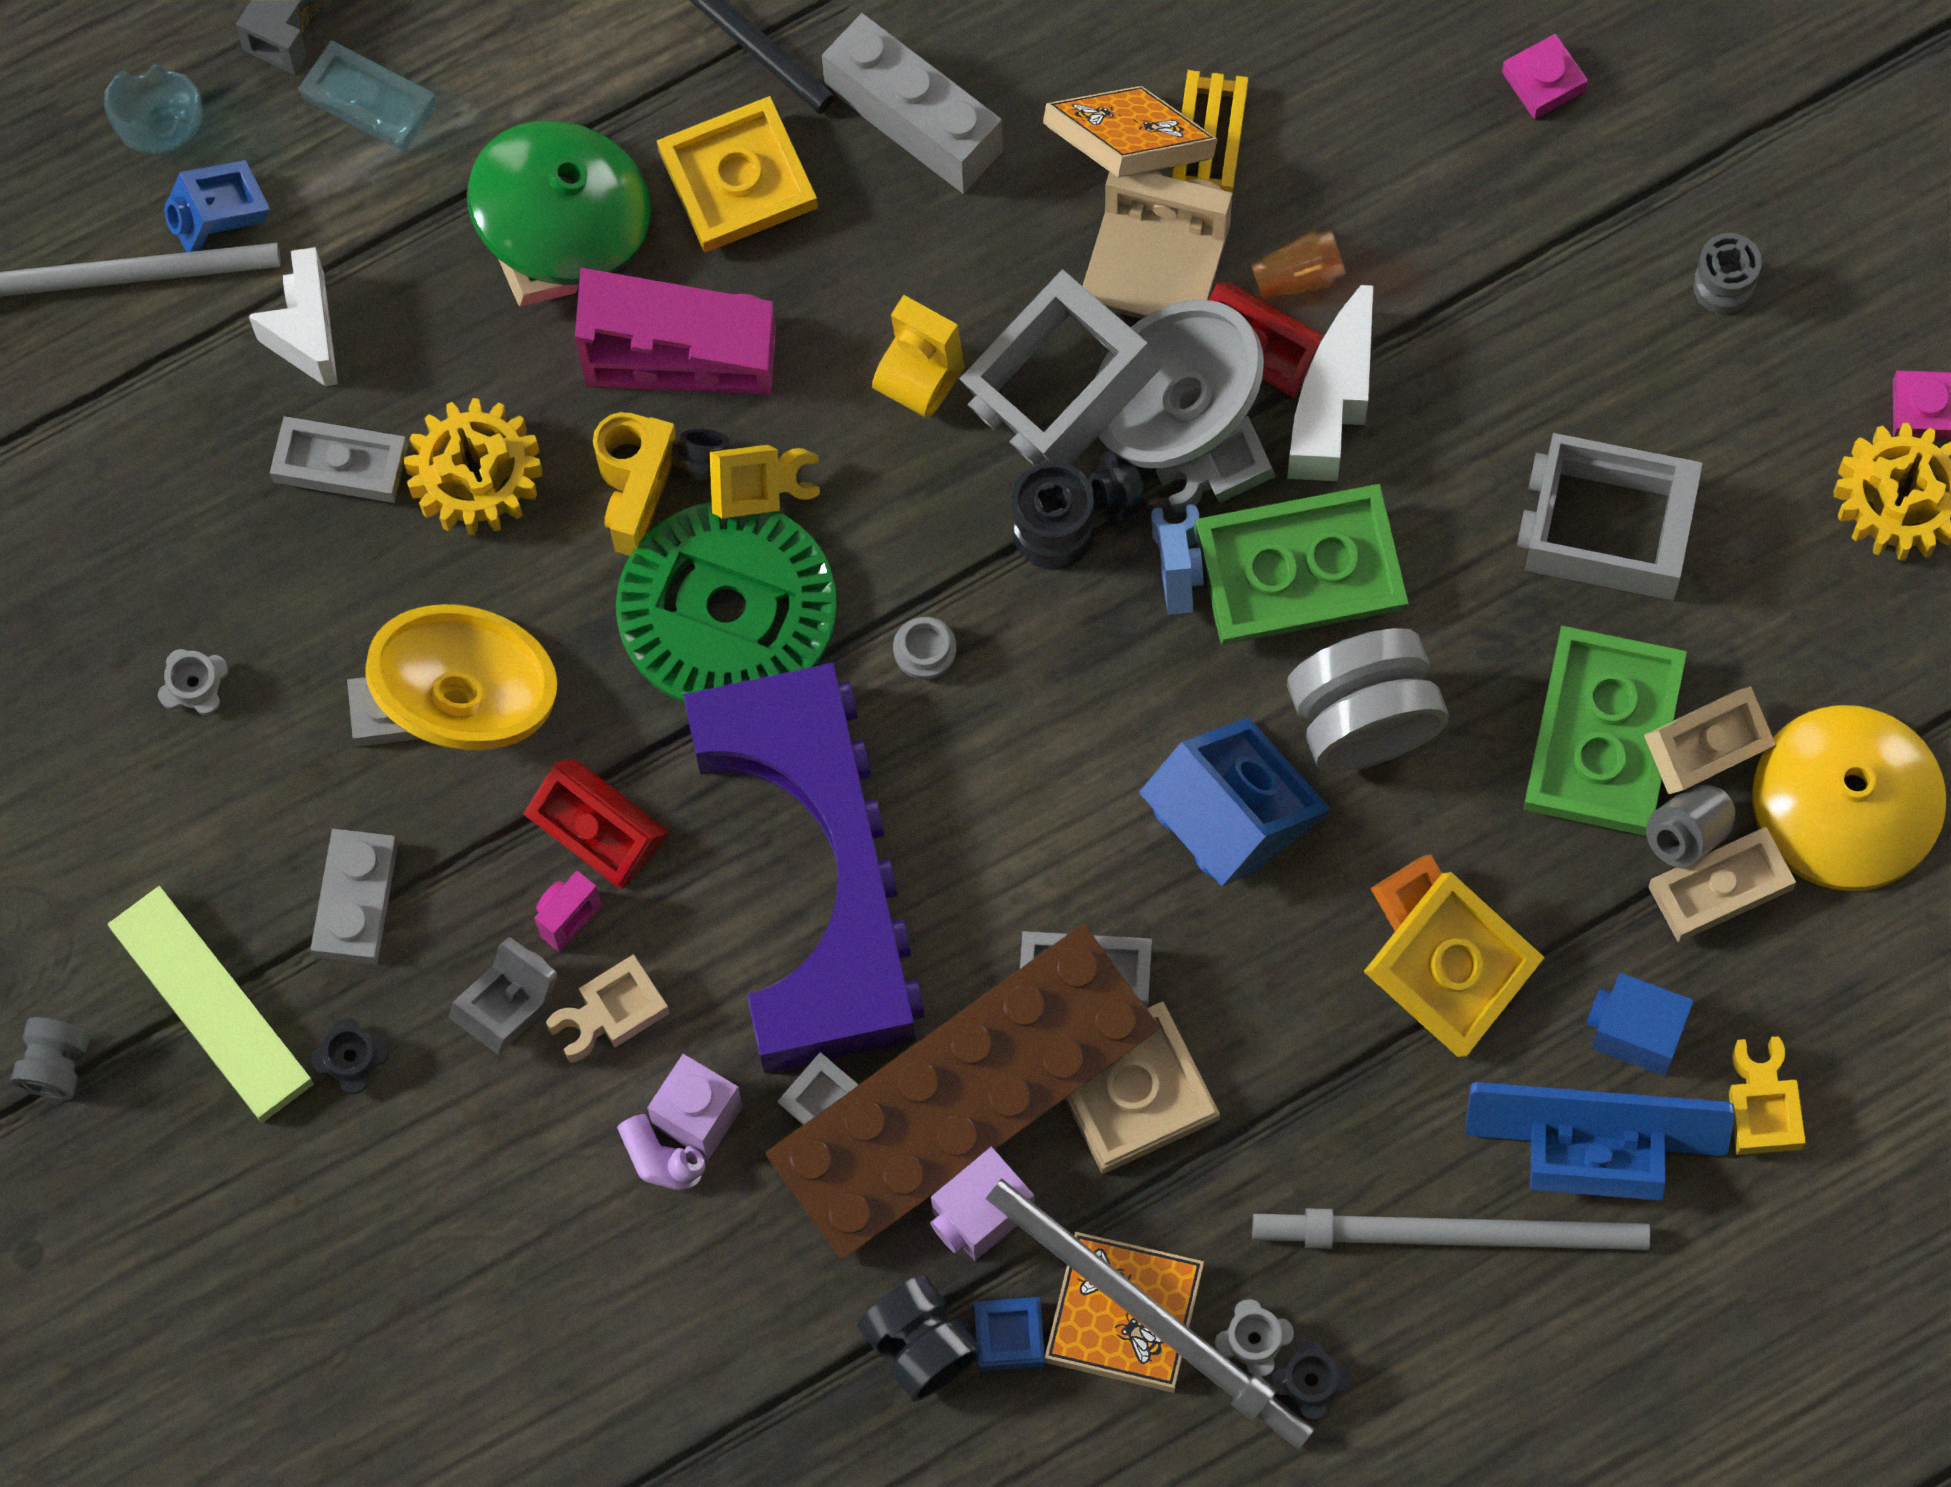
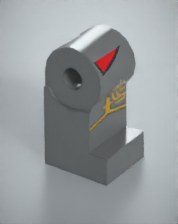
(275, 30)

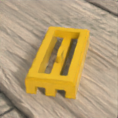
(1216, 87)

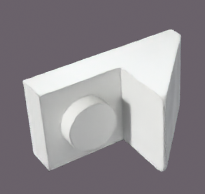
(303, 329)

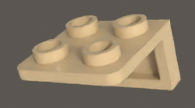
(1157, 242)

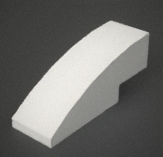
(1333, 391)

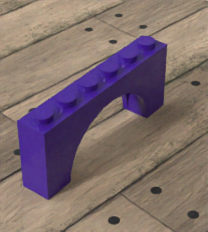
(852, 984)

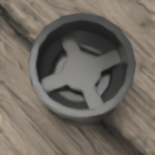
(1723, 287)
(50, 1058)

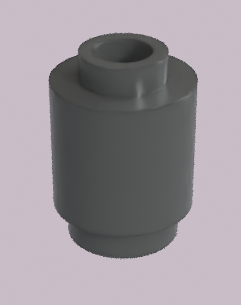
(1690, 825)

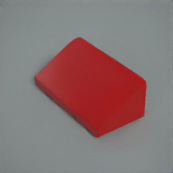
(1285, 342)
(595, 822)

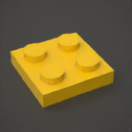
(737, 174)
(1454, 964)

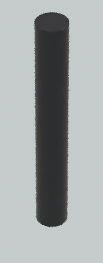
(767, 53)

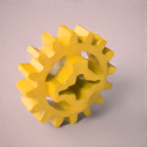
(446, 476)
(1876, 479)

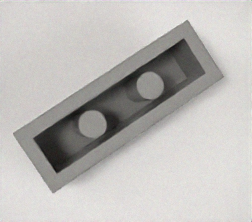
(912, 103)

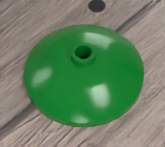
(552, 225)

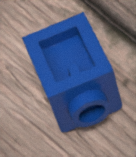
(213, 202)

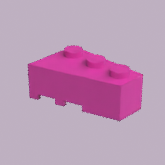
(672, 336)

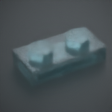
(368, 96)

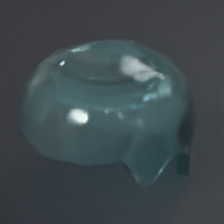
(154, 109)

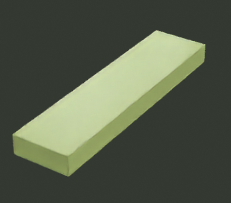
(210, 1004)

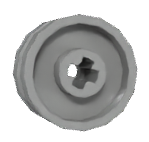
(1367, 700)

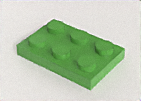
(1300, 564)
(1592, 730)

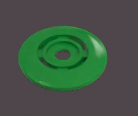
(754, 554)

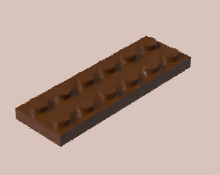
(962, 1091)

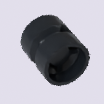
(1053, 515)
(919, 1338)

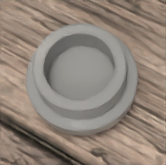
(924, 648)

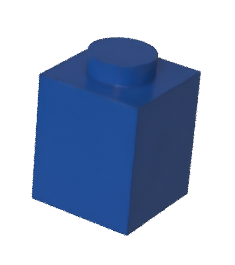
(1639, 1023)

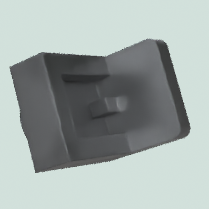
(505, 997)

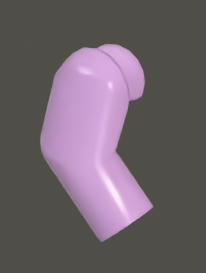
(659, 1163)

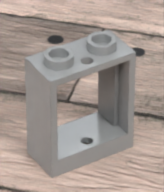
(1096, 405)
(1620, 467)

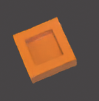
(1405, 889)

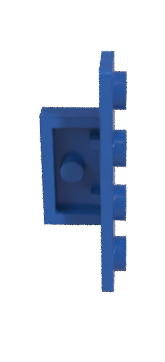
(1599, 1138)

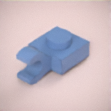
(1179, 565)

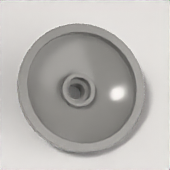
(1198, 394)

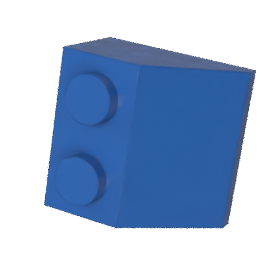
(1233, 800)

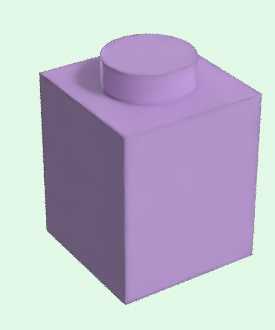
(695, 1106)
(963, 1212)

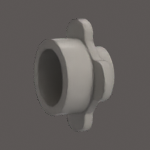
(188, 664)
(1253, 1319)

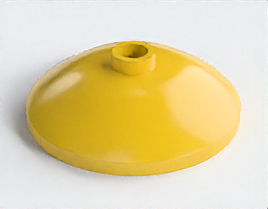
(461, 677)
(1842, 834)

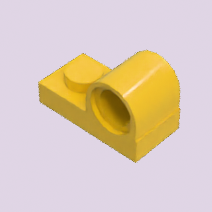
(921, 359)
(639, 477)

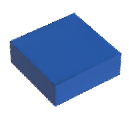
(1009, 1334)

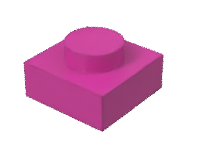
(1544, 76)
(1923, 402)
(566, 909)

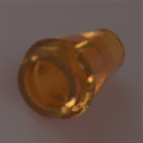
(1300, 266)

